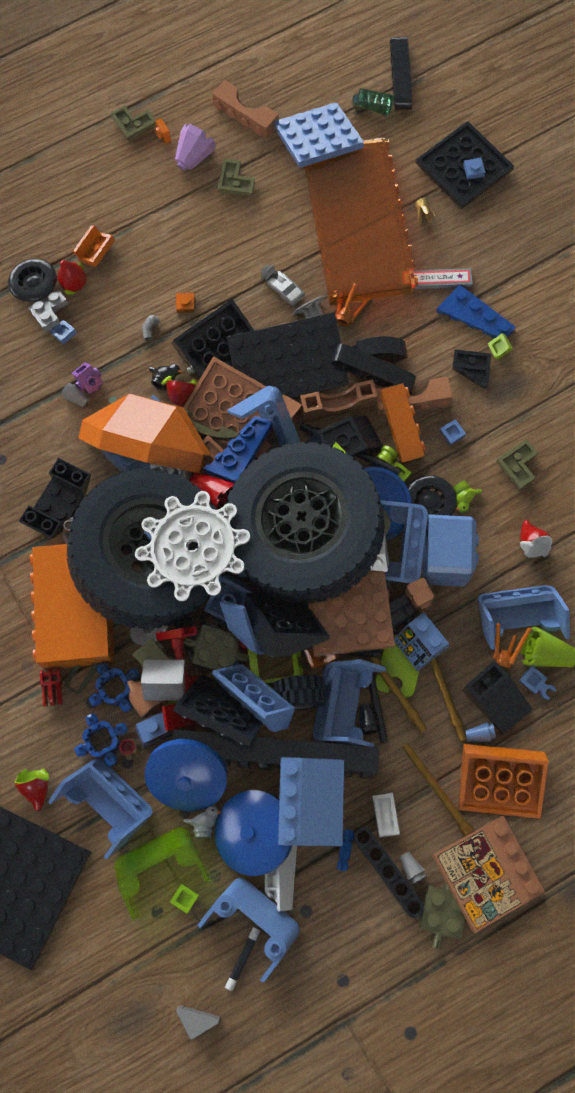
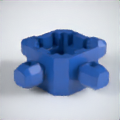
(106, 675)
(94, 727)

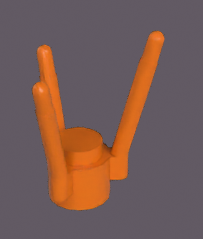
(344, 315)
(506, 658)

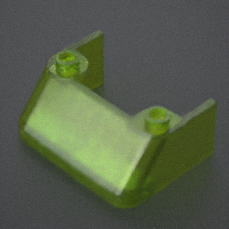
(175, 842)

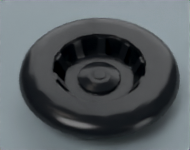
(34, 285)
(431, 499)

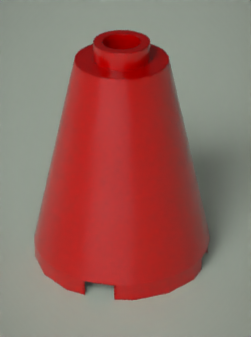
(215, 487)

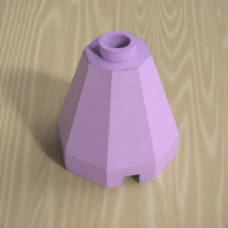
(193, 147)

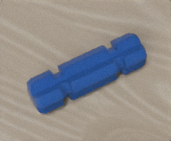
(345, 850)

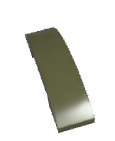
(224, 434)

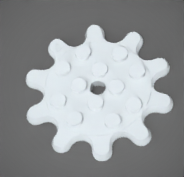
(186, 525)

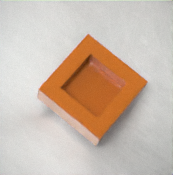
(162, 131)
(185, 302)

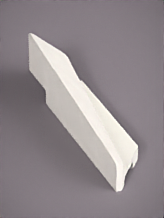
(280, 882)

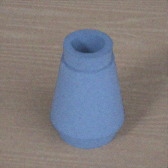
(481, 733)

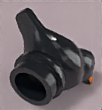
(161, 373)

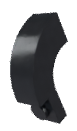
(383, 348)

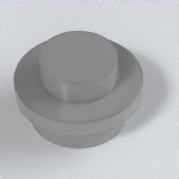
(268, 272)

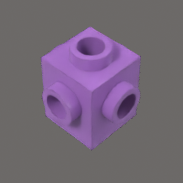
(87, 378)

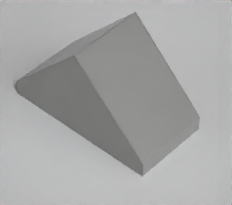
(196, 1021)

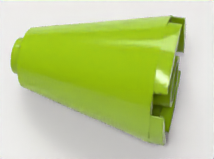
(547, 650)

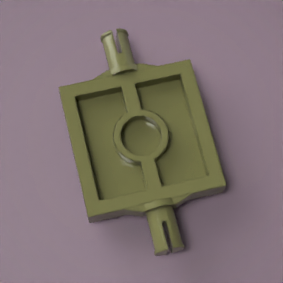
(215, 648)
(441, 915)

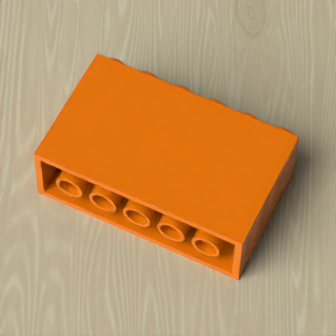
(65, 625)

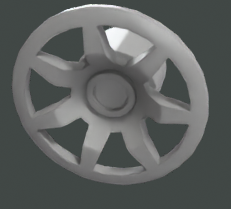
(311, 308)

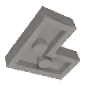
(44, 310)

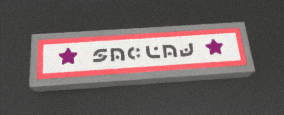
(443, 278)

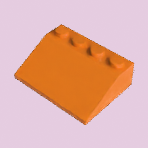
(502, 781)

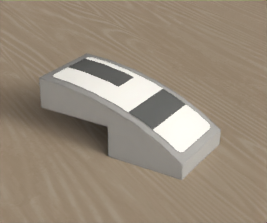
(286, 288)

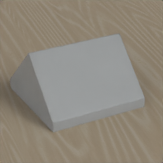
(163, 680)

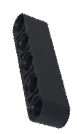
(400, 73)
(371, 368)
(397, 877)

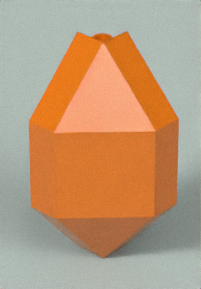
(146, 432)

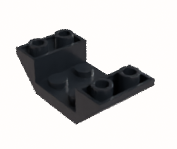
(352, 435)
(58, 500)

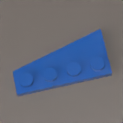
(470, 310)
(240, 451)

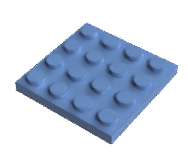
(318, 134)

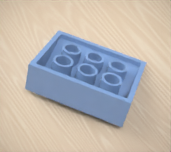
(311, 802)

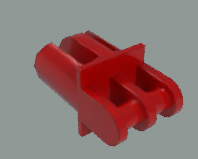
(54, 687)

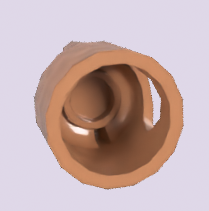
(143, 708)

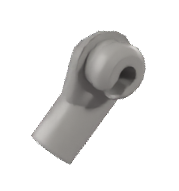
(147, 326)

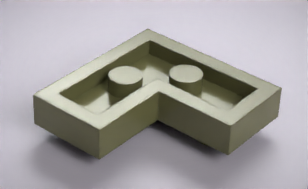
(133, 126)
(232, 183)
(514, 464)

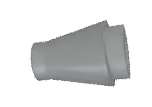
(75, 395)
(412, 869)

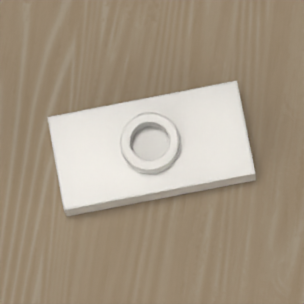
(386, 815)

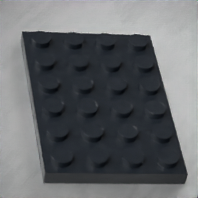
(291, 356)

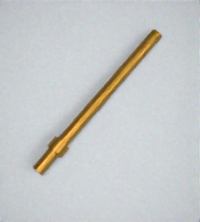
(412, 714)
(456, 721)
(465, 827)

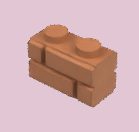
(420, 595)

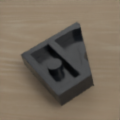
(473, 366)

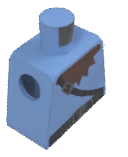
(152, 730)

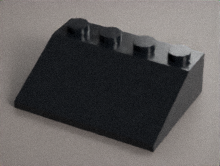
(210, 336)
(283, 625)

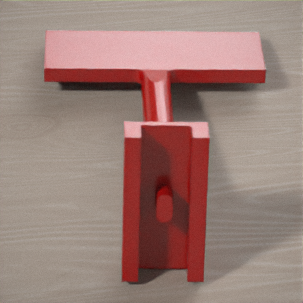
(172, 719)

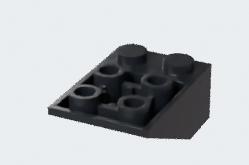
(497, 697)

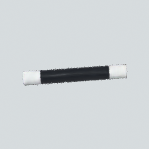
(242, 959)

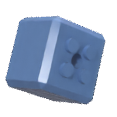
(450, 550)

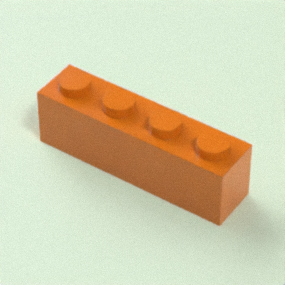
(402, 423)

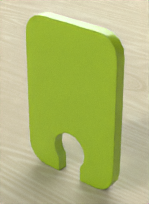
(398, 667)

